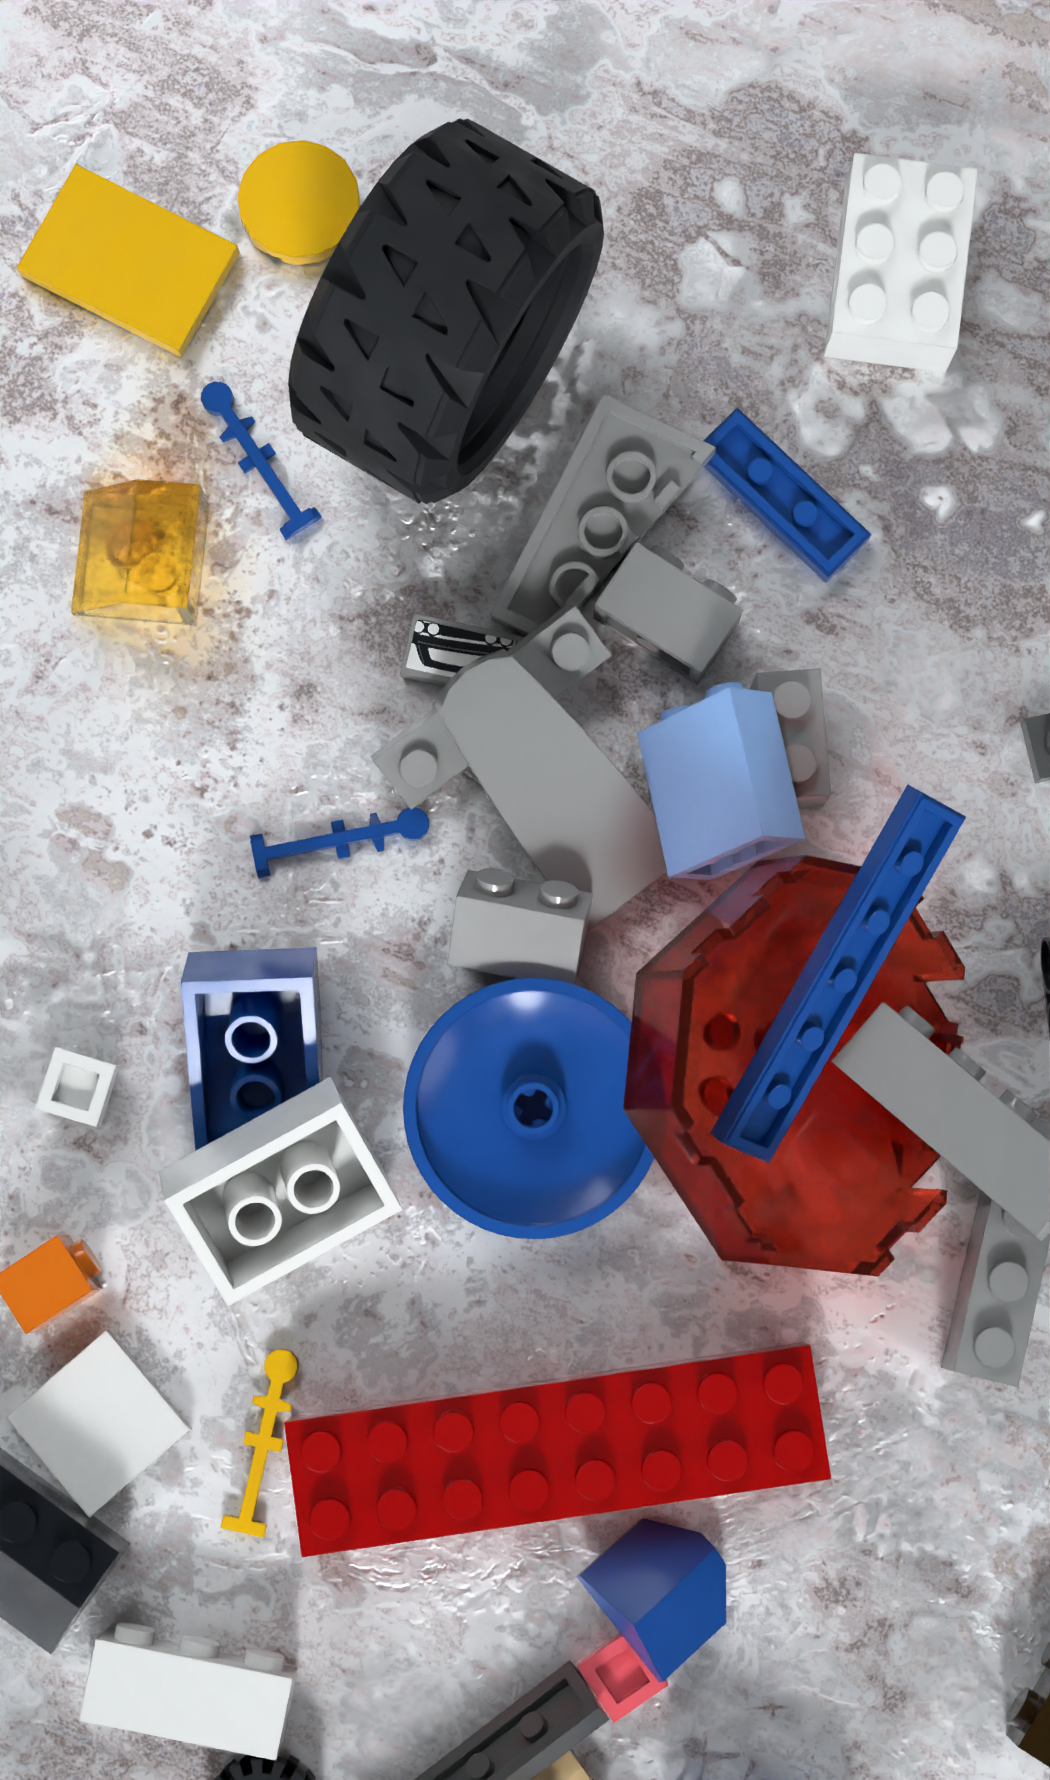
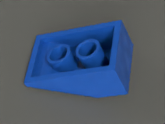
(249, 1033)

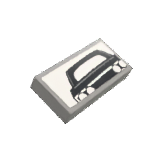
(442, 647)

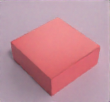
(619, 1677)

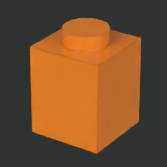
(50, 1282)

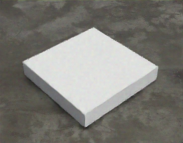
(99, 1423)

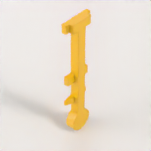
(280, 1368)

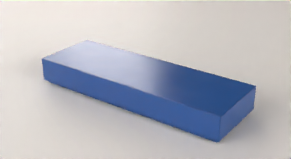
(784, 496)

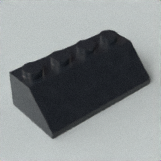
(48, 1555)

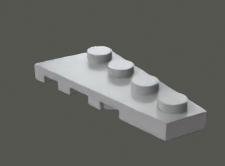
(604, 503)

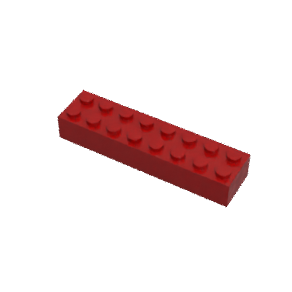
(556, 1449)

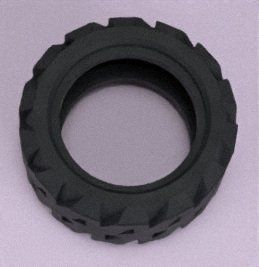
(444, 309)

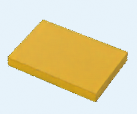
(128, 260)

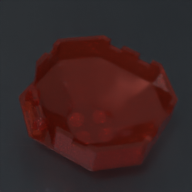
(699, 1013)

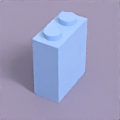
(720, 783)

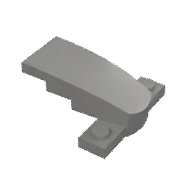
(536, 763)

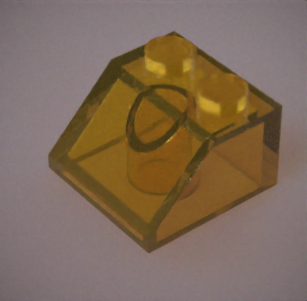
(141, 552)

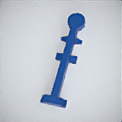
(218, 401)
(410, 825)

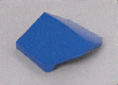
(660, 1592)

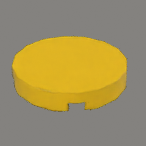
(298, 201)

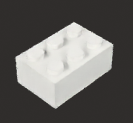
(901, 262)
(278, 1191)

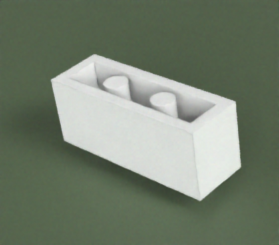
(189, 1691)

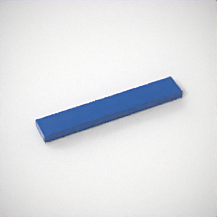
(838, 974)

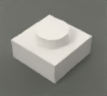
(77, 1087)

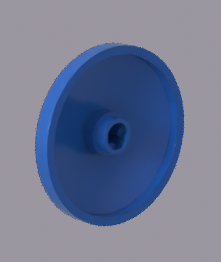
(524, 1109)

